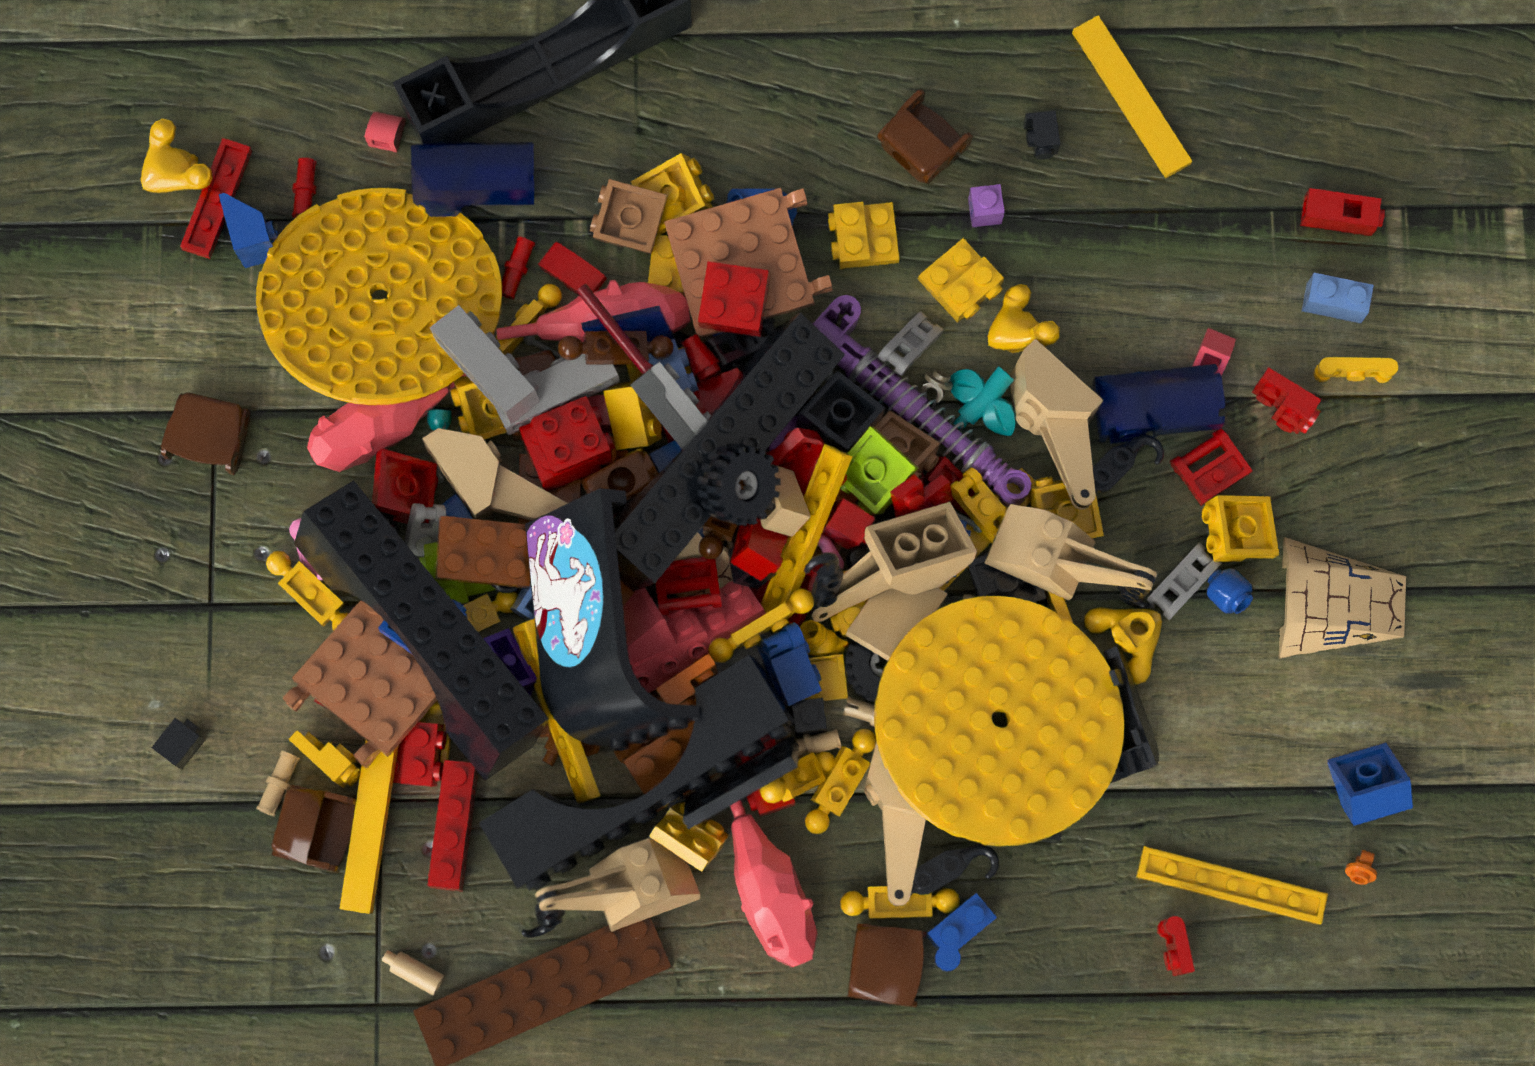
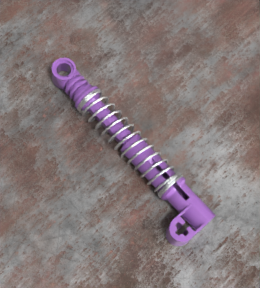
(864, 367)

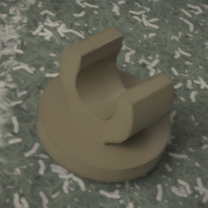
(939, 381)

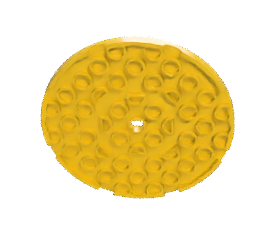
(321, 308)
(989, 779)

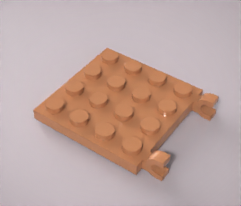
(746, 234)
(365, 683)

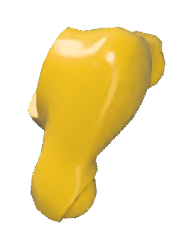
(168, 167)
(1016, 329)
(1134, 631)

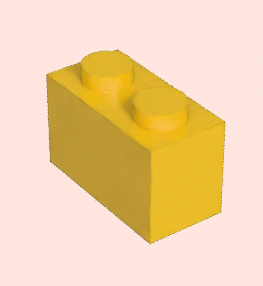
(630, 418)

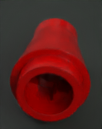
(701, 359)

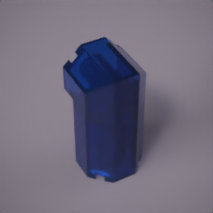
(471, 174)
(1159, 402)

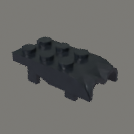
(1139, 743)

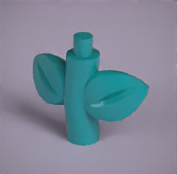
(984, 400)

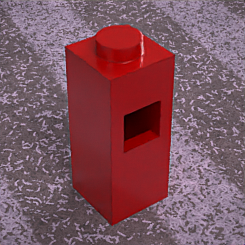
(1342, 212)

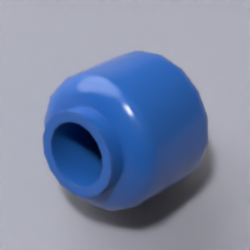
(1229, 590)

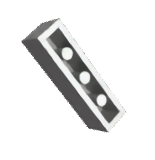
(485, 364)
(563, 384)

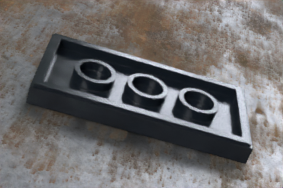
(741, 782)

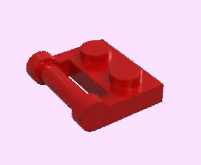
(1216, 475)
(685, 577)
(1178, 953)

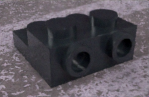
(993, 582)

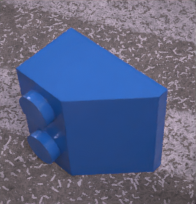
(248, 231)
(1371, 784)

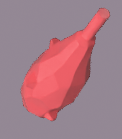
(616, 299)
(360, 430)
(771, 893)

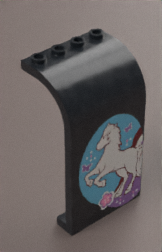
(583, 629)

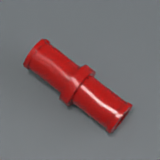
(304, 186)
(516, 267)

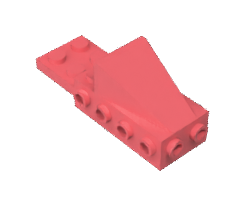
(675, 637)

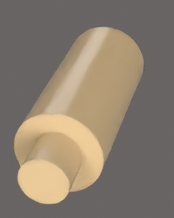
(414, 971)

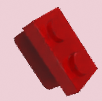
(572, 435)
(800, 454)

